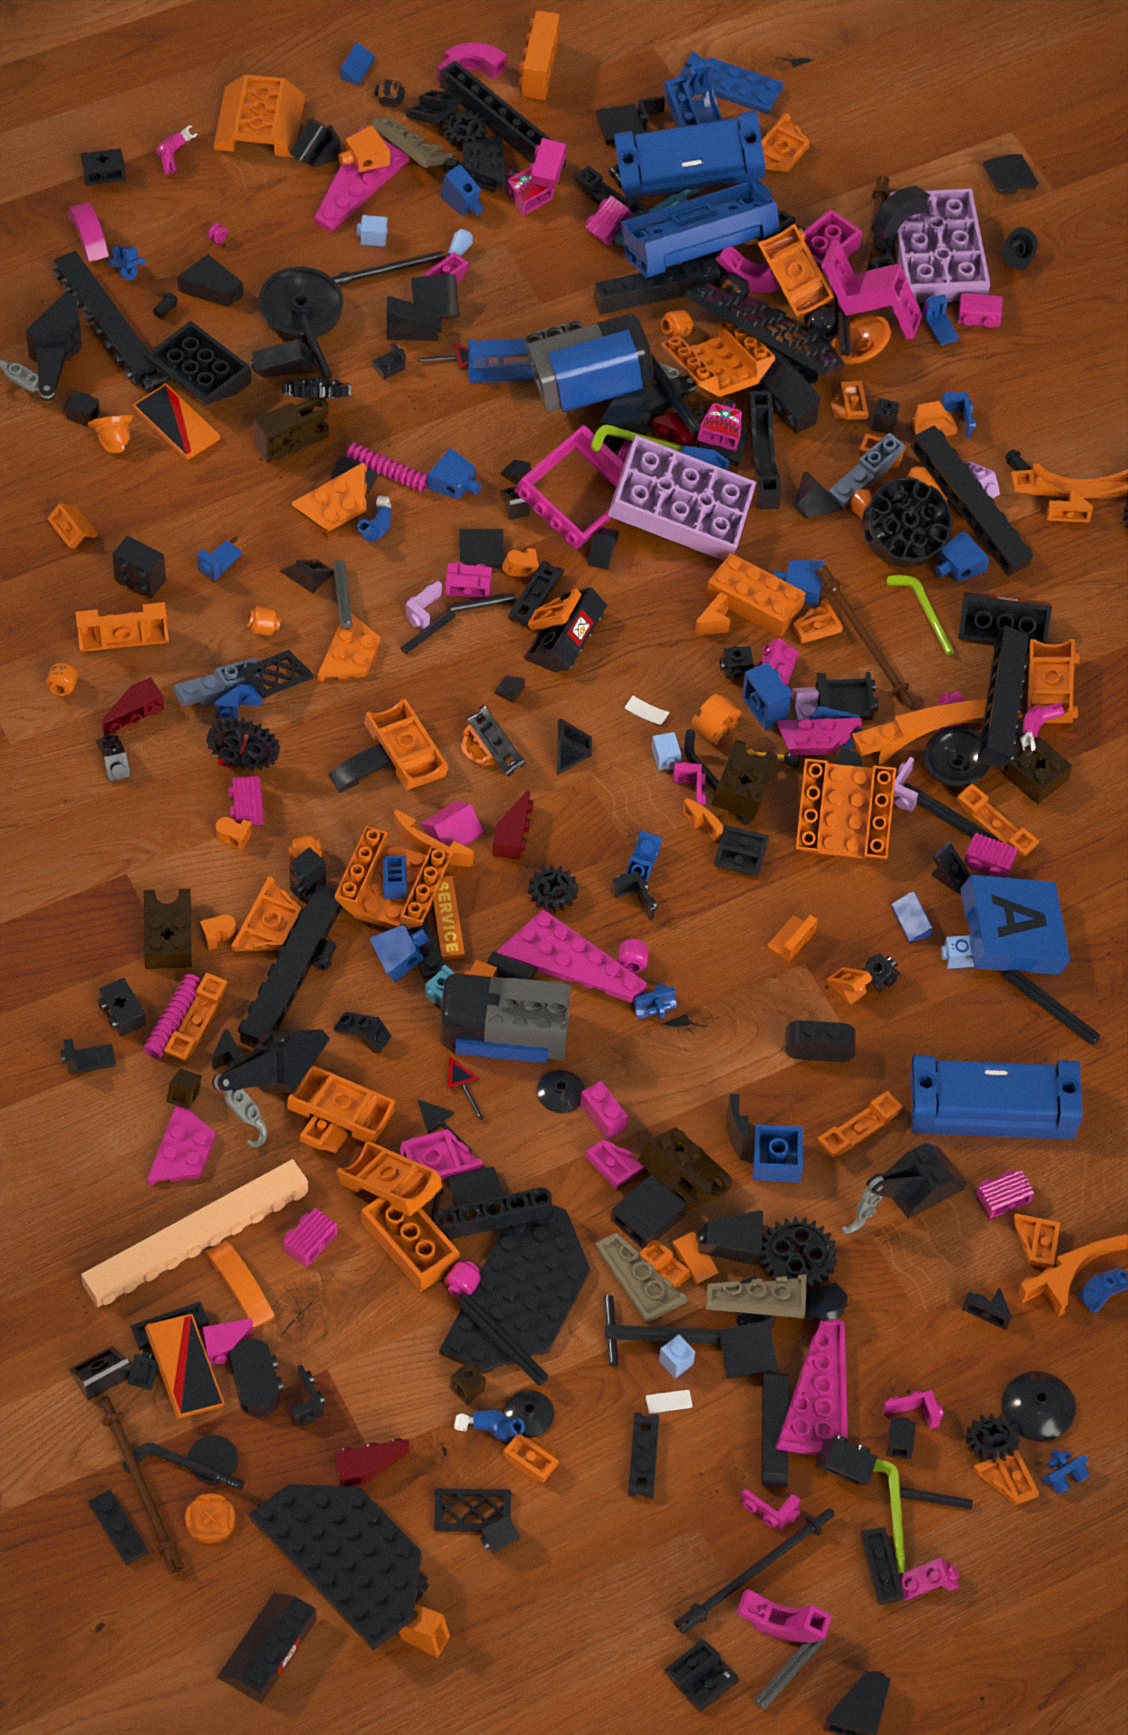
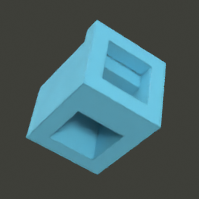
(433, 988)

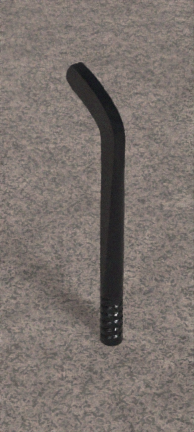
(693, 759)
(158, 1451)

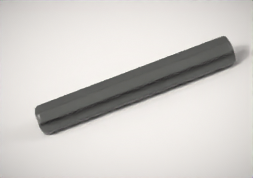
(342, 594)
(786, 1673)

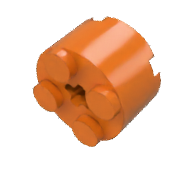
(716, 718)

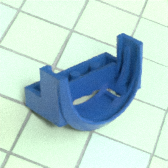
(681, 89)

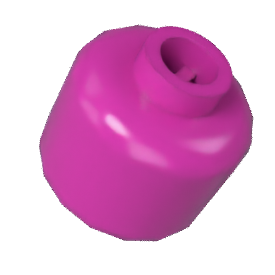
(633, 955)
(462, 1278)

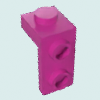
(691, 774)
(926, 1400)
(770, 1517)
(929, 1576)

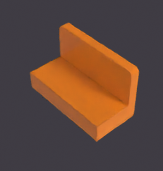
(71, 524)
(793, 937)

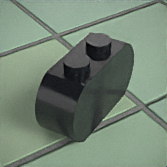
(820, 1041)
(256, 1377)

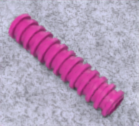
(388, 467)
(172, 1016)

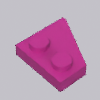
(614, 1163)

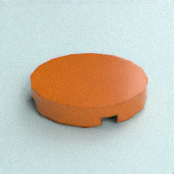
(210, 1518)

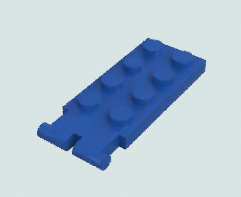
(740, 85)

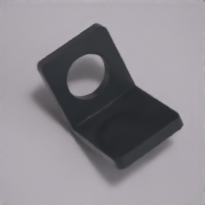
(650, 106)

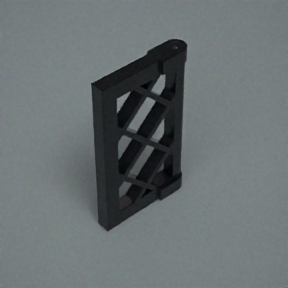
(257, 682)
(460, 1526)

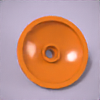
(868, 339)

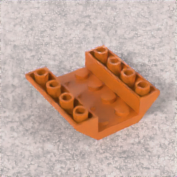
(260, 112)
(724, 362)
(845, 810)
(362, 884)

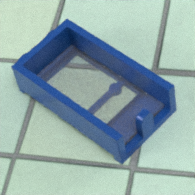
(498, 361)

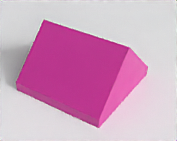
(453, 823)

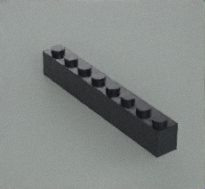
(497, 113)
(104, 317)
(971, 500)
(1003, 698)
(292, 965)

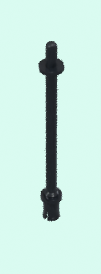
(699, 1612)

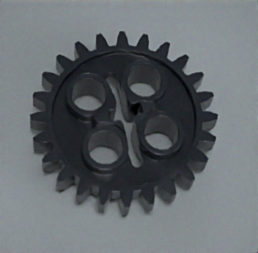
(316, 387)
(226, 739)
(816, 1244)

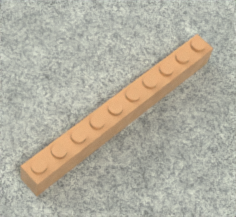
(194, 1233)

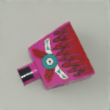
(524, 193)
(721, 425)

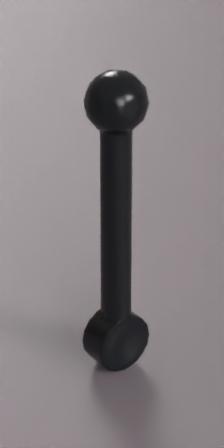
(436, 1203)

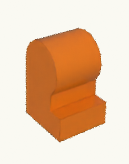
(520, 563)
(233, 833)
(218, 929)

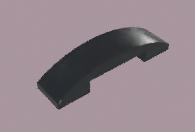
(593, 185)
(359, 766)

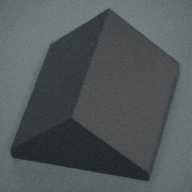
(101, 1372)

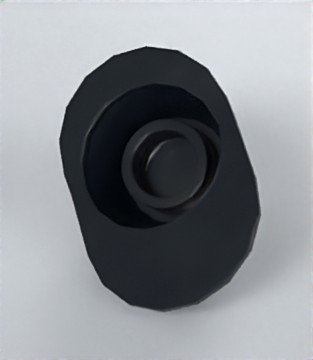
(1020, 248)
(824, 320)

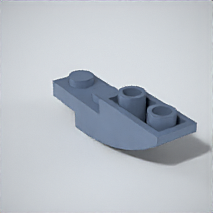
(869, 470)
(212, 687)

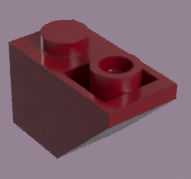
(674, 429)

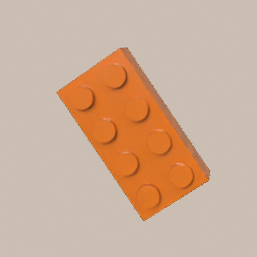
(539, 55)
(756, 594)
(411, 1242)

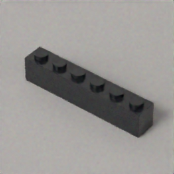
(638, 290)

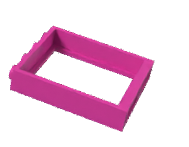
(604, 461)

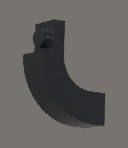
(893, 213)

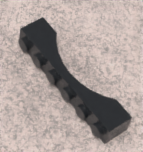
(762, 441)

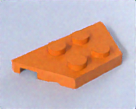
(784, 145)
(336, 500)
(350, 652)
(268, 920)

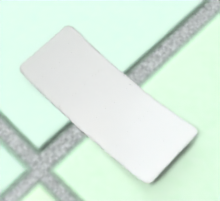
(646, 710)

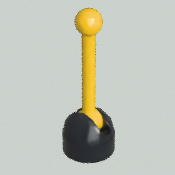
(792, 761)

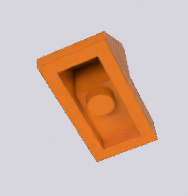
(1073, 510)
(713, 618)
(850, 983)

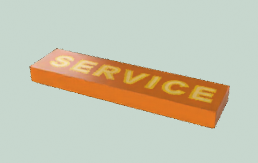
(448, 920)

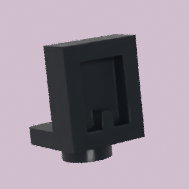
(391, 362)
(143, 1370)

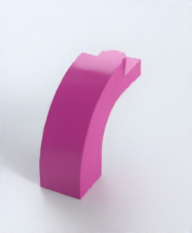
(476, 57)
(89, 231)
(759, 276)
(786, 1623)

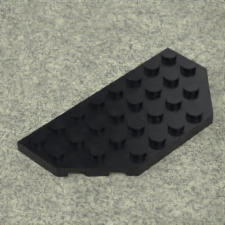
(771, 327)
(525, 1288)
(346, 1554)

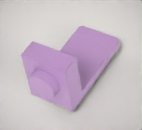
(986, 477)
(414, 607)
(904, 797)

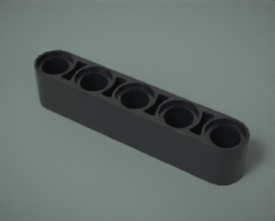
(503, 1205)
(774, 1412)

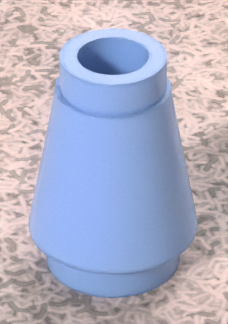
(461, 242)

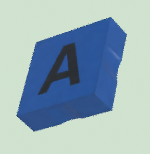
(1015, 924)

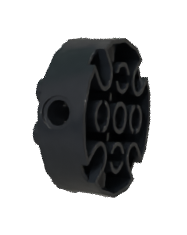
(887, 517)

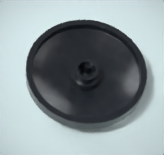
(297, 296)

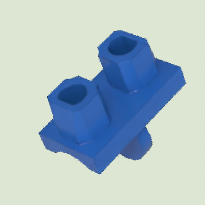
(126, 259)
(655, 1002)
(1056, 1478)

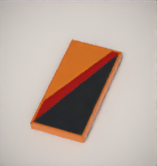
(176, 422)
(184, 1366)

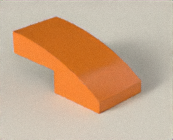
(700, 816)
(664, 1263)
(699, 1264)

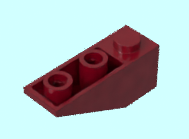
(136, 703)
(510, 830)
(365, 1463)

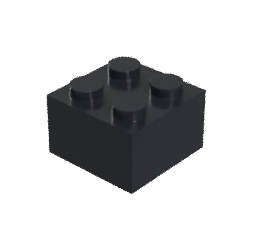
(139, 567)

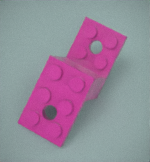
(872, 289)

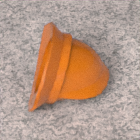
(112, 432)

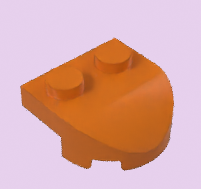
(475, 748)

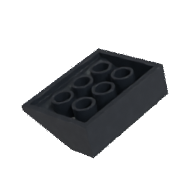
(201, 364)

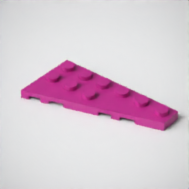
(353, 188)
(568, 956)
(820, 1395)

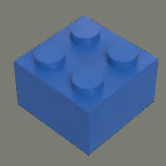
(766, 695)
(777, 1153)

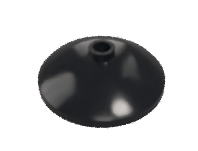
(952, 747)
(1037, 1418)

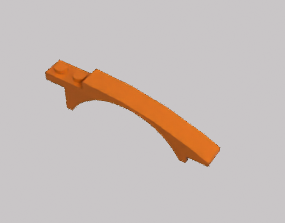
(1045, 483)
(890, 737)
(1056, 1280)

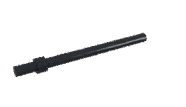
(346, 277)

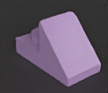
(805, 702)

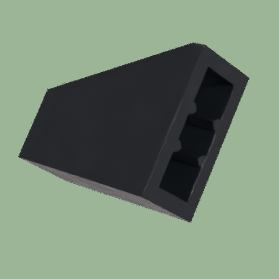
(210, 282)
(411, 321)
(284, 359)
(733, 1237)
(861, 1707)

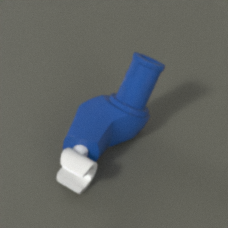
(377, 527)
(492, 1421)

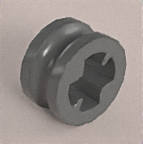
(699, 411)

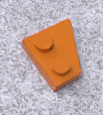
(555, 612)
(817, 623)
(1038, 1239)
(1009, 1478)

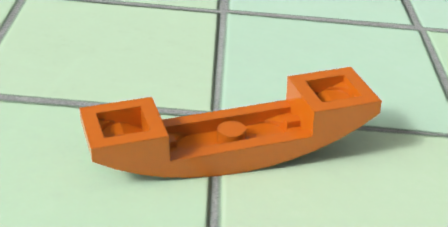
(988, 818)
(422, 842)
(197, 1018)
(861, 1126)
(241, 1283)

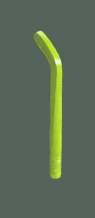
(617, 432)
(915, 584)
(894, 1485)

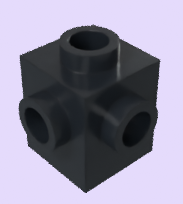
(736, 662)
(882, 971)

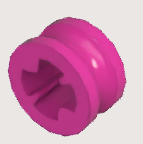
(217, 233)

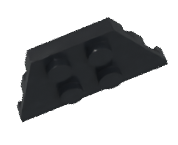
(485, 160)

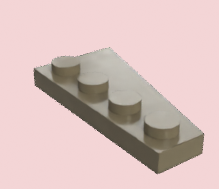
(411, 143)
(640, 1281)
(775, 1298)

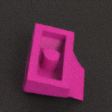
(451, 265)

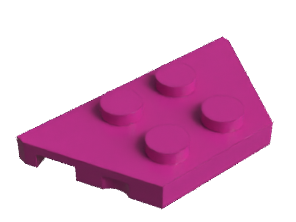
(816, 735)
(183, 1148)
(441, 1153)

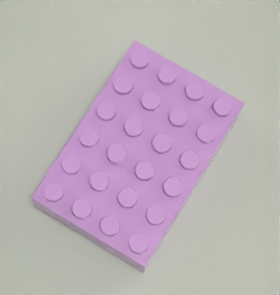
(943, 247)
(682, 498)

